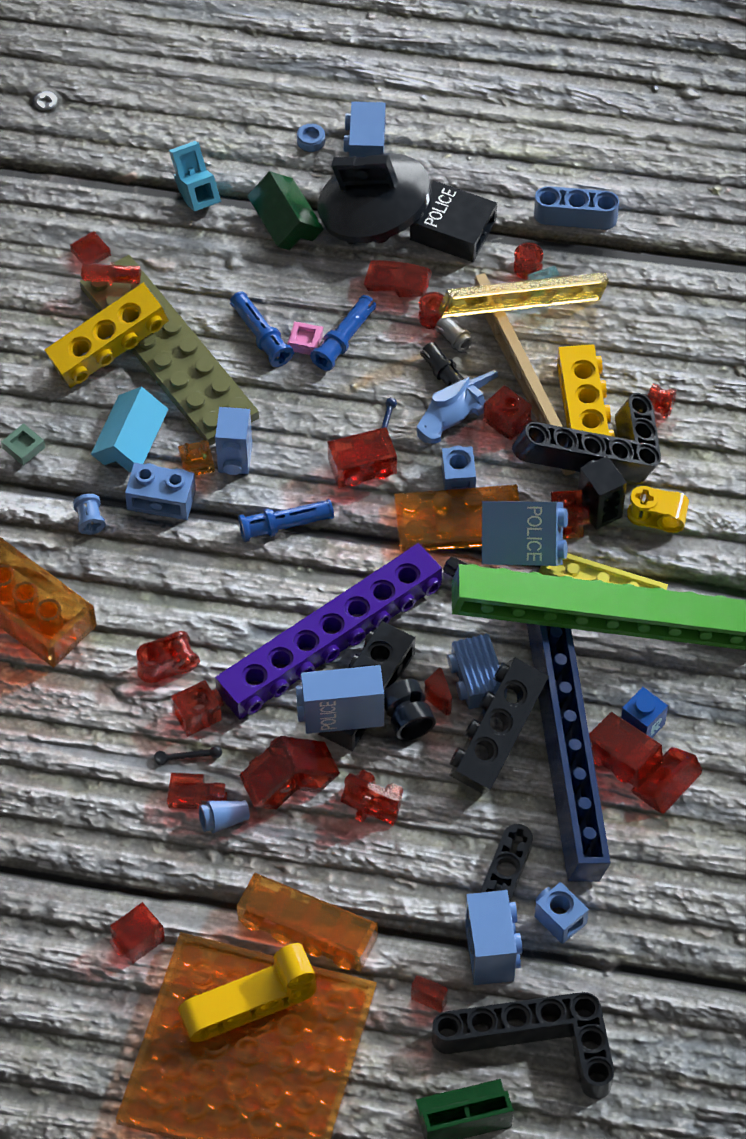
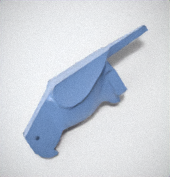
(452, 406)

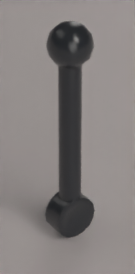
(161, 757)

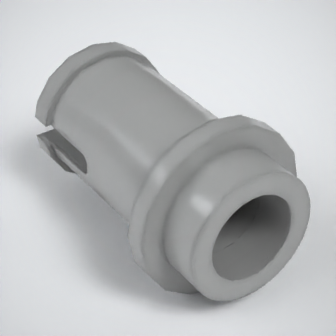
(459, 338)

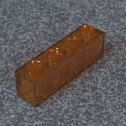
(308, 921)

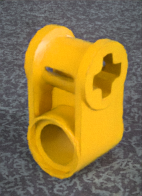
(660, 509)

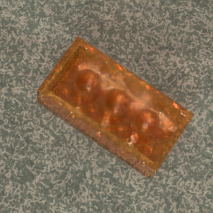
(40, 608)

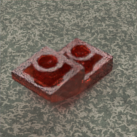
(401, 277)

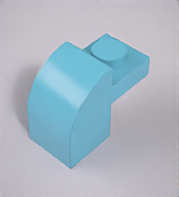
(192, 178)

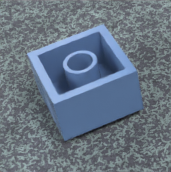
(492, 937)

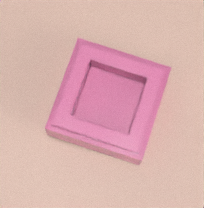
(305, 337)

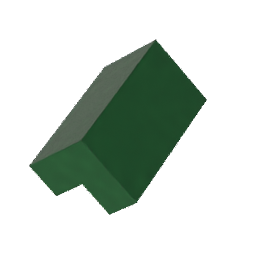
(284, 210)
(465, 1111)

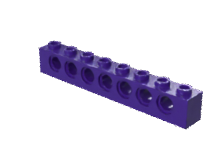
(336, 615)

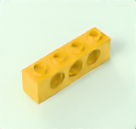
(92, 335)
(583, 397)

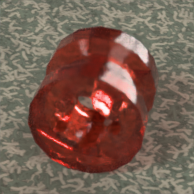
(527, 259)
(429, 309)
(662, 399)

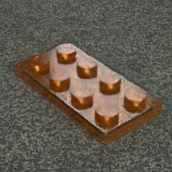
(446, 516)

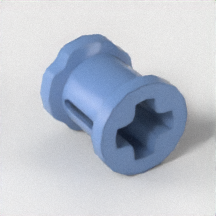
(89, 514)

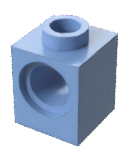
(461, 458)
(560, 925)

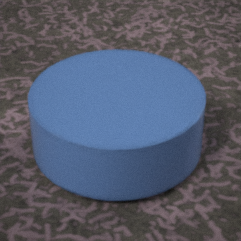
(311, 137)

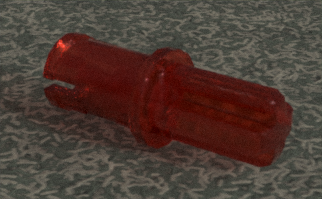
(111, 273)

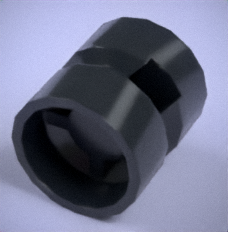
(408, 709)

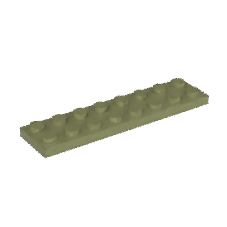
(178, 360)

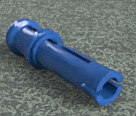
(267, 337)
(337, 340)
(270, 521)

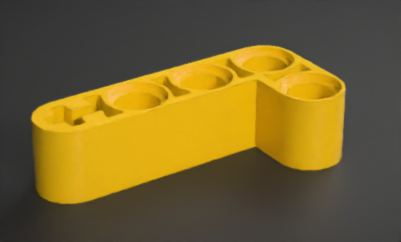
(251, 997)

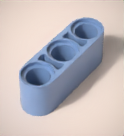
(576, 207)

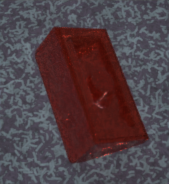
(669, 780)

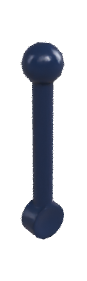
(390, 403)

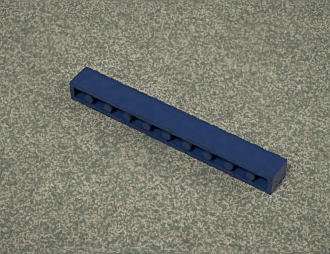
(570, 755)

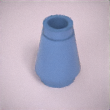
(222, 814)

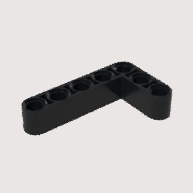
(632, 452)
(535, 1029)

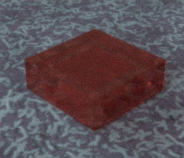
(90, 249)
(429, 993)

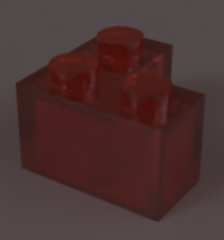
(288, 767)

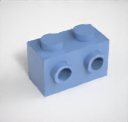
(160, 491)

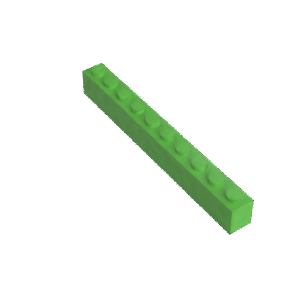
(599, 606)

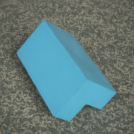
(130, 429)

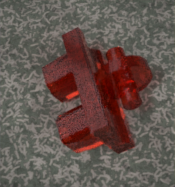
(371, 799)

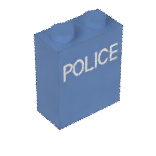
(523, 533)
(341, 699)

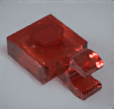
(189, 791)

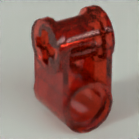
(168, 657)

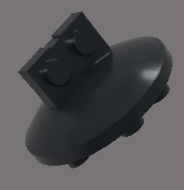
(373, 197)

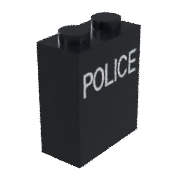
(455, 222)

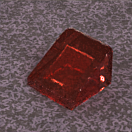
(438, 692)

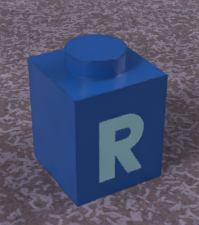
(645, 712)

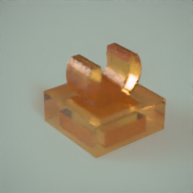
(196, 457)

